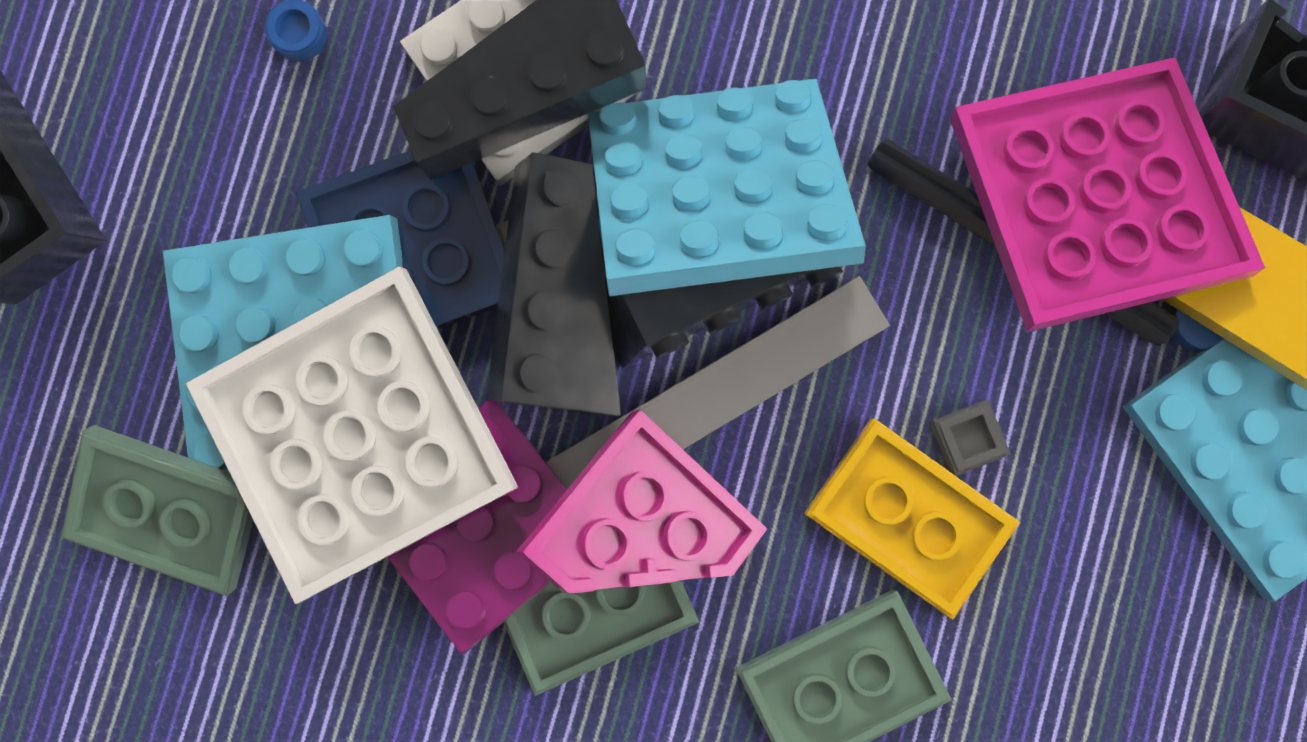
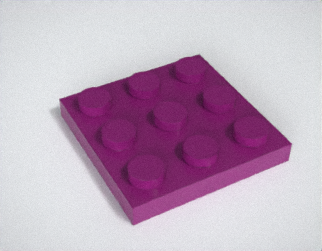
(471, 567)

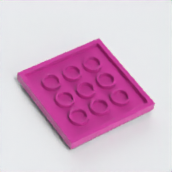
(1104, 194)

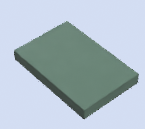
(157, 510)
(576, 633)
(846, 677)

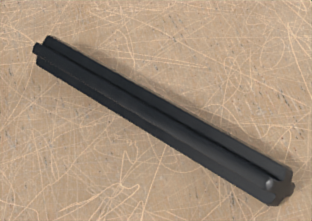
(964, 208)

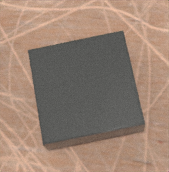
(970, 437)

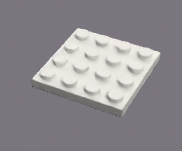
(351, 435)

